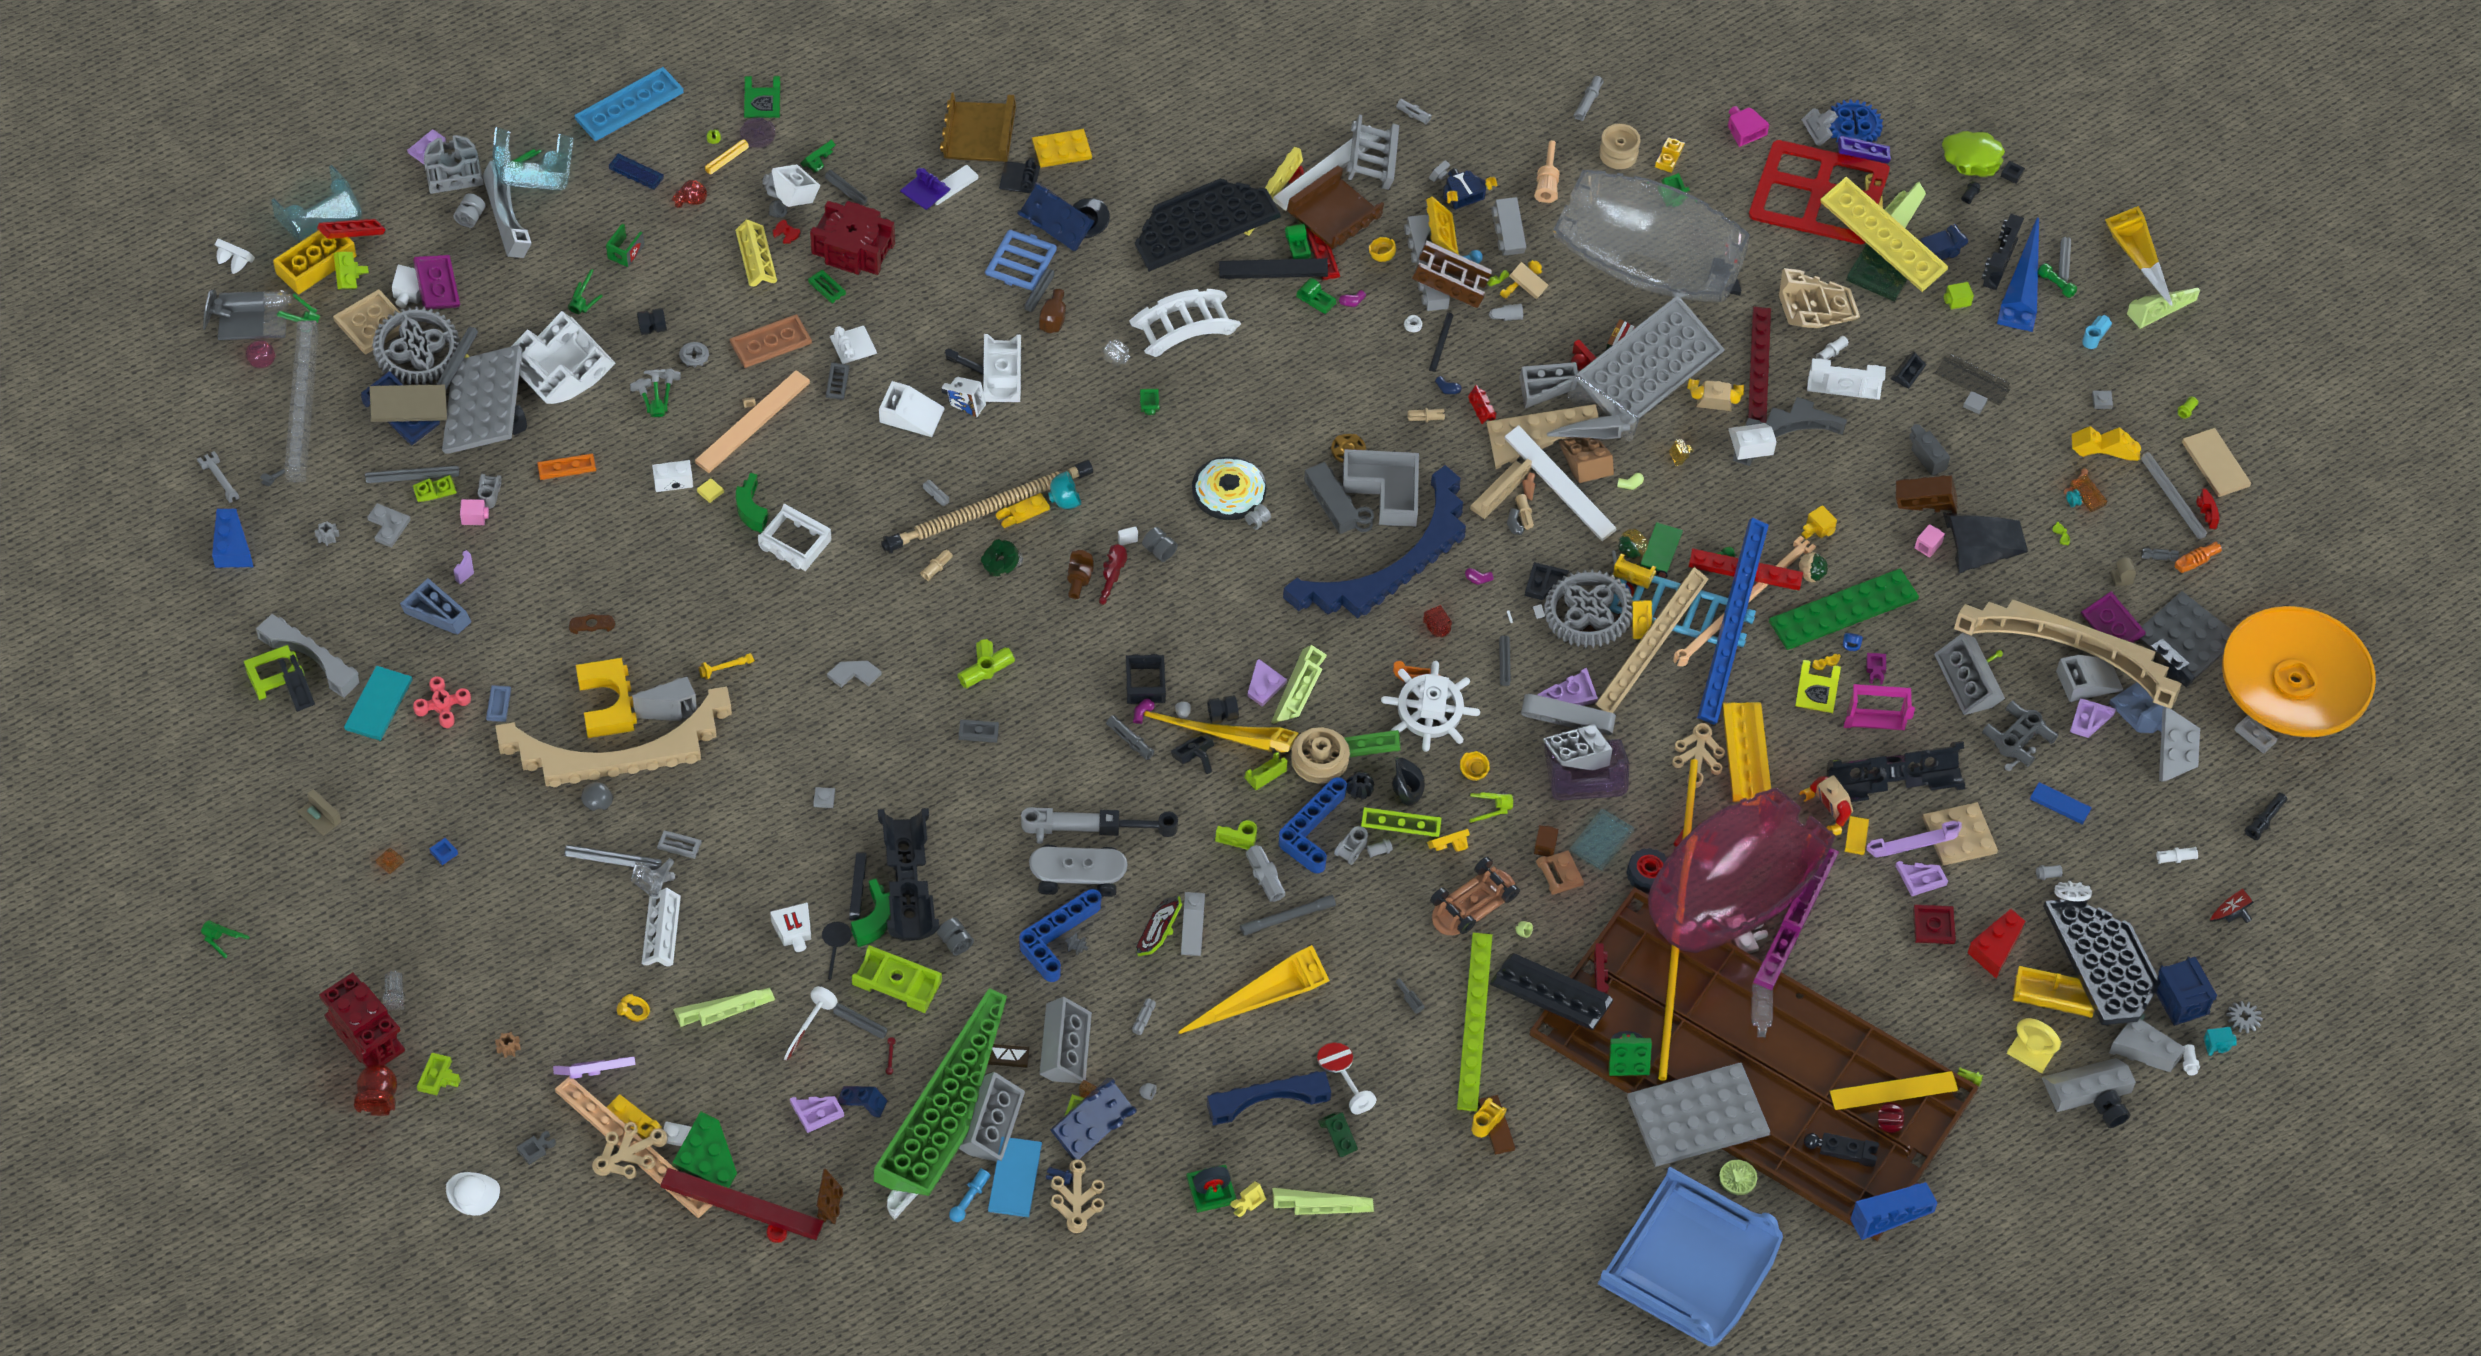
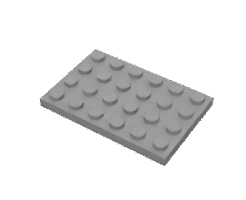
(482, 400)
(1698, 1114)

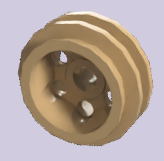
(1321, 745)

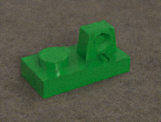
(813, 160)

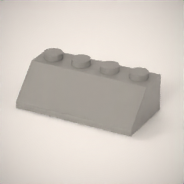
(1969, 675)
(1065, 1041)
(2087, 1083)
(993, 1118)

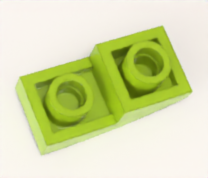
(431, 490)

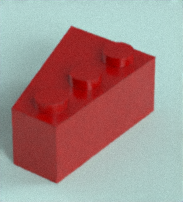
(1996, 942)

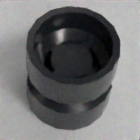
(651, 321)
(1223, 709)
(2111, 1108)

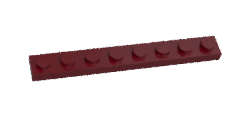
(1759, 364)

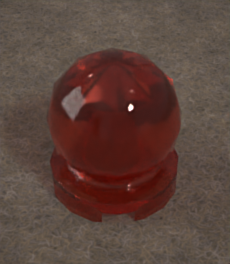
(376, 1090)

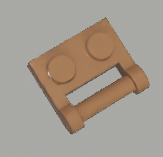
(1565, 870)

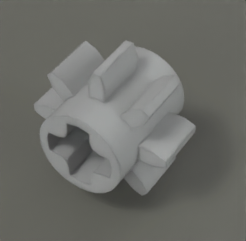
(327, 533)

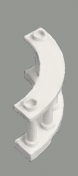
(1182, 301)

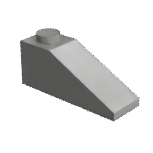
(1193, 924)

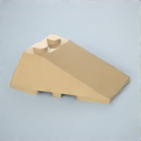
(1815, 302)

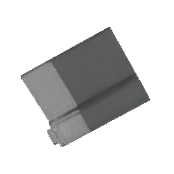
(253, 315)

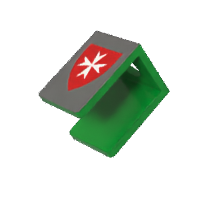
(631, 252)

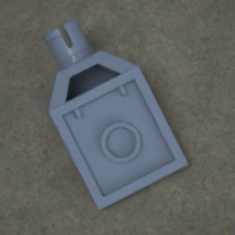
(2138, 709)

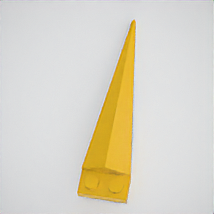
(1257, 737)
(1288, 978)

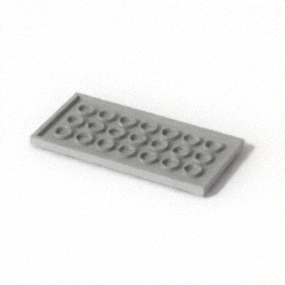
(1654, 358)

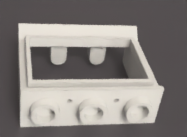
(785, 552)

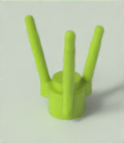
(1502, 801)

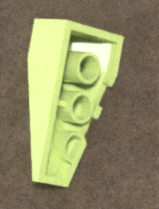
(2155, 306)

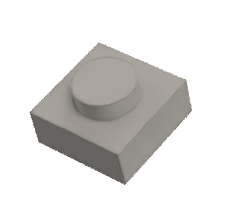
(1440, 171)
(2102, 399)
(824, 797)

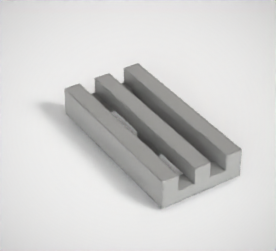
(693, 850)

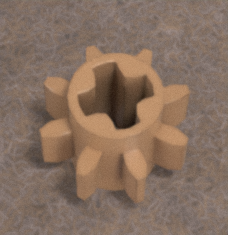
(507, 1044)

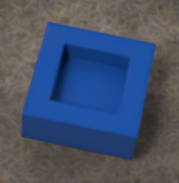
(443, 851)

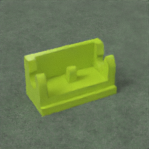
(1266, 772)

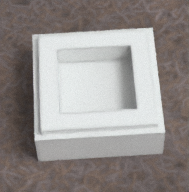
(1127, 536)

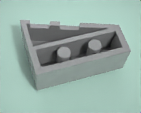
(1508, 226)
(2148, 1045)

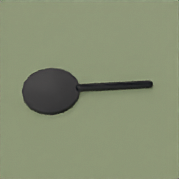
(835, 935)

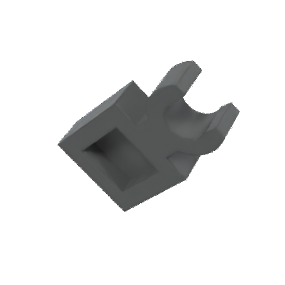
(534, 1149)

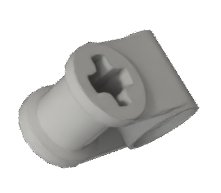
(489, 489)
(1351, 847)

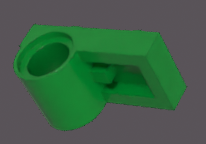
(1297, 241)
(1315, 297)

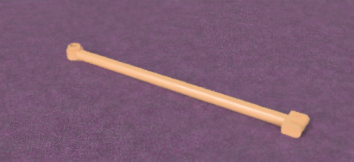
(1799, 549)

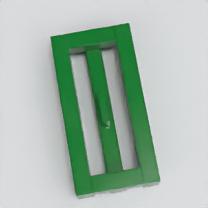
(841, 292)

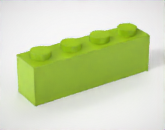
(1401, 822)

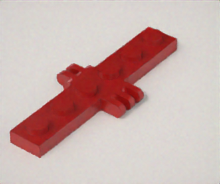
(1727, 566)

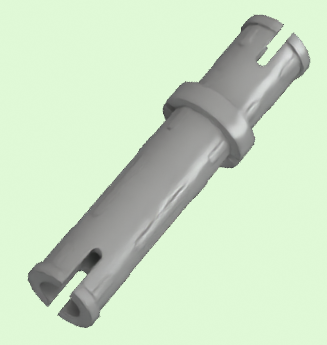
(1591, 93)

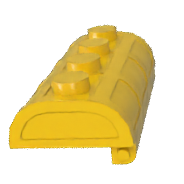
(2051, 991)

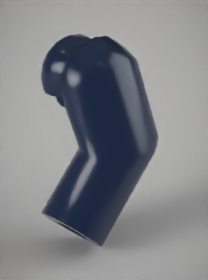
(1448, 387)

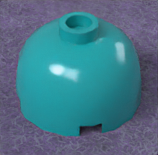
(1064, 491)

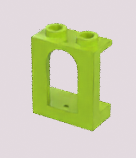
(261, 686)

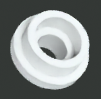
(1413, 319)

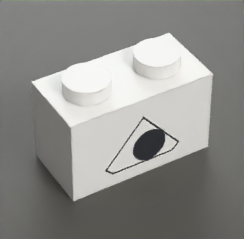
(672, 476)

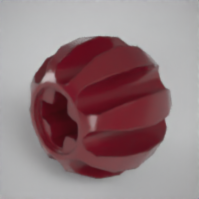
(1891, 1117)

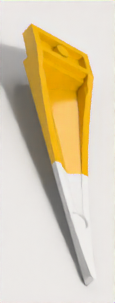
(2134, 237)

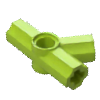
(985, 658)

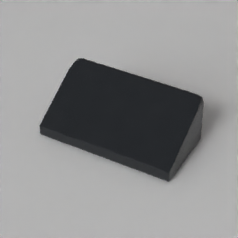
(1909, 370)

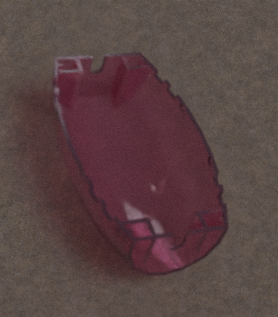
(1736, 871)

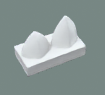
(240, 256)

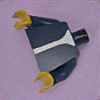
(1465, 188)

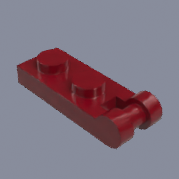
(1600, 973)

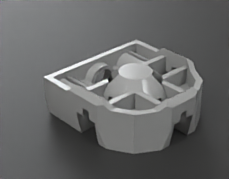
(442, 165)

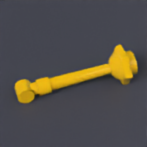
(1535, 266)
(706, 670)

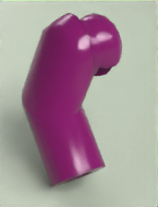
(1352, 300)
(1478, 578)
(1139, 710)

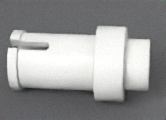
(2190, 1063)

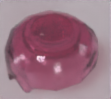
(260, 354)

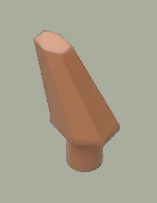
(1529, 486)

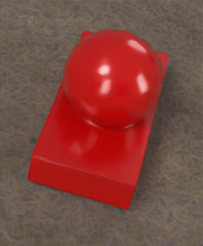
(1582, 355)

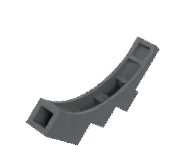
(1801, 417)

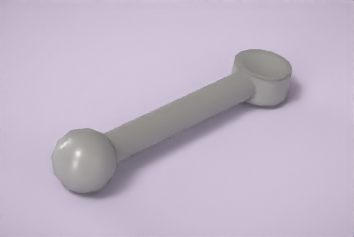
(2008, 767)

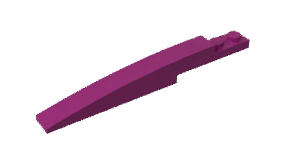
(1793, 925)

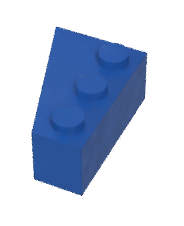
(229, 541)

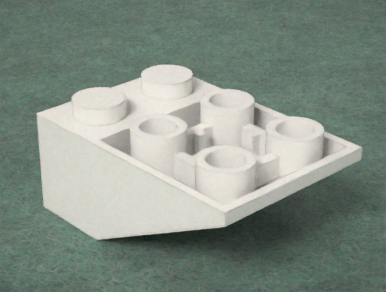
(910, 410)

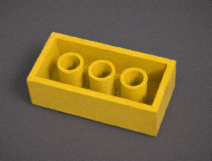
(310, 260)

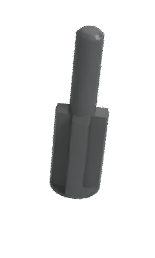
(1410, 997)

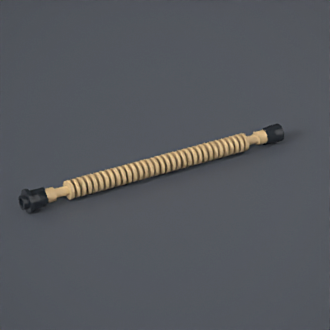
(981, 508)

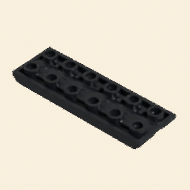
(1552, 991)

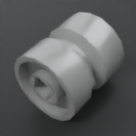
(469, 210)

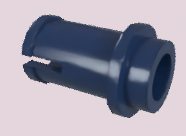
(1066, 1175)

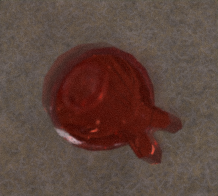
(691, 193)

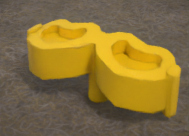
(1831, 661)

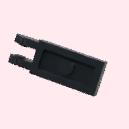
(297, 685)

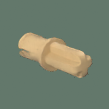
(1425, 415)
(1525, 511)
(936, 565)

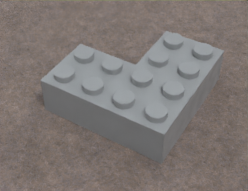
(1388, 474)

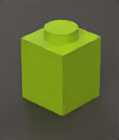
(1958, 295)

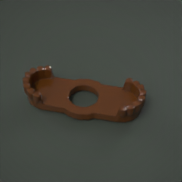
(603, 622)

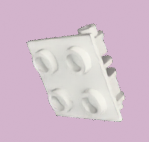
(852, 344)

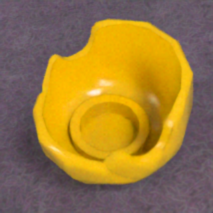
(1385, 247)
(1474, 762)

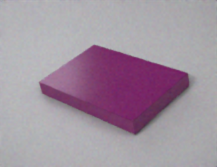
(436, 282)
(2113, 619)

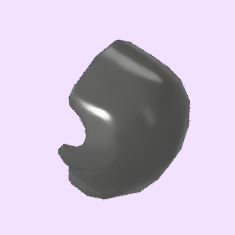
(596, 796)

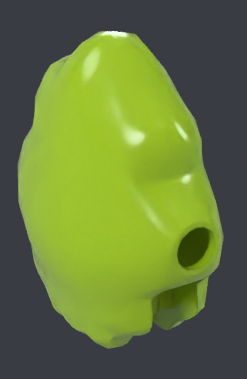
(1973, 153)

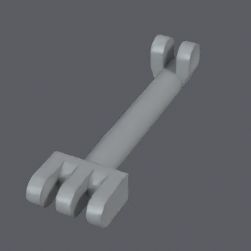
(211, 463)

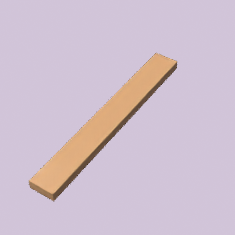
(752, 421)

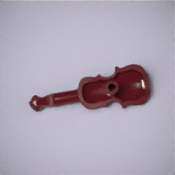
(1117, 559)

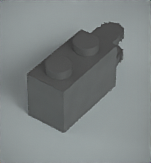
(1928, 450)

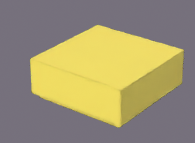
(710, 490)

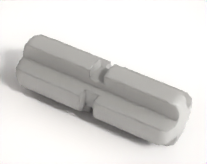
(938, 495)

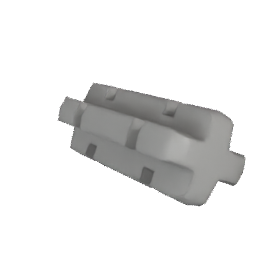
(1143, 1016)

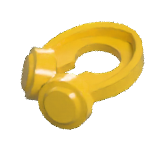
(622, 1008)

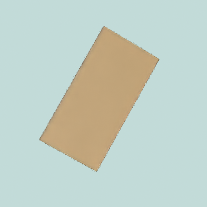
(2216, 462)

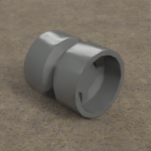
(1159, 544)
(955, 936)

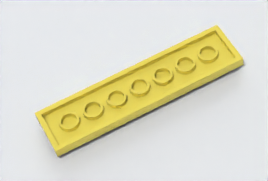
(1884, 234)

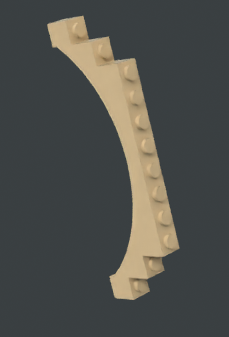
(2031, 621)
(569, 766)

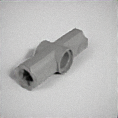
(1265, 873)

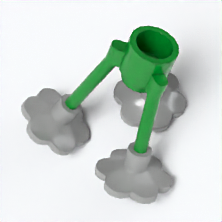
(656, 408)

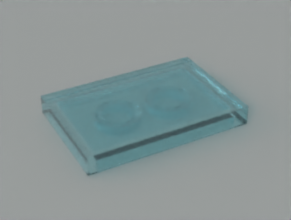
(1602, 839)

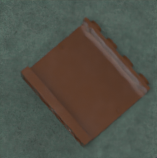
(1333, 209)

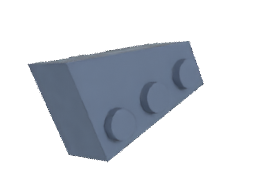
(436, 608)

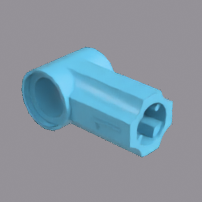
(2096, 331)

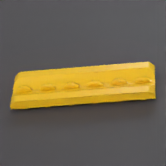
(1746, 749)

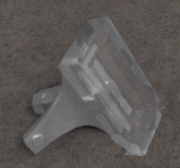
(652, 880)

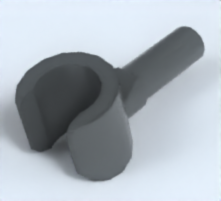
(269, 479)

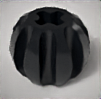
(1360, 785)

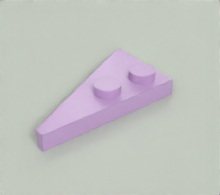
(592, 1067)

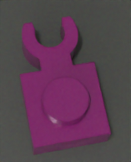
(1876, 666)

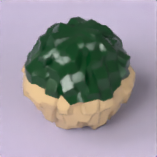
(1813, 567)

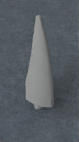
(1597, 428)

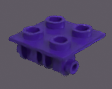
(925, 189)

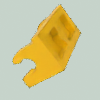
(1633, 573)

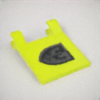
(1817, 691)

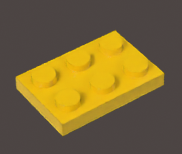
(1061, 148)
(1441, 225)

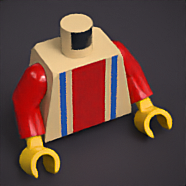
(1833, 797)

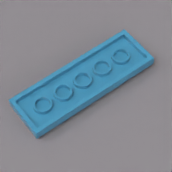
(629, 104)

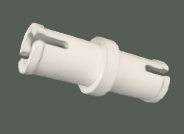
(1833, 349)
(2177, 855)

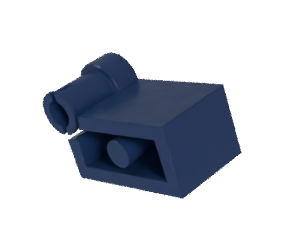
(1946, 244)

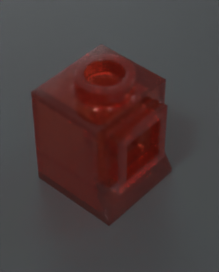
(1437, 621)

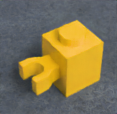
(1819, 522)

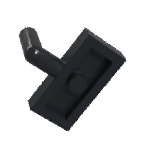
(1195, 747)

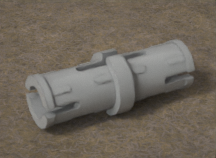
(1423, 116)

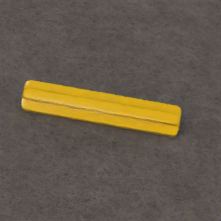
(727, 156)

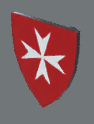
(2233, 908)

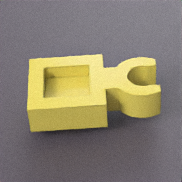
(1251, 1198)

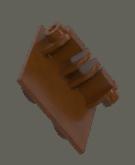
(829, 1198)

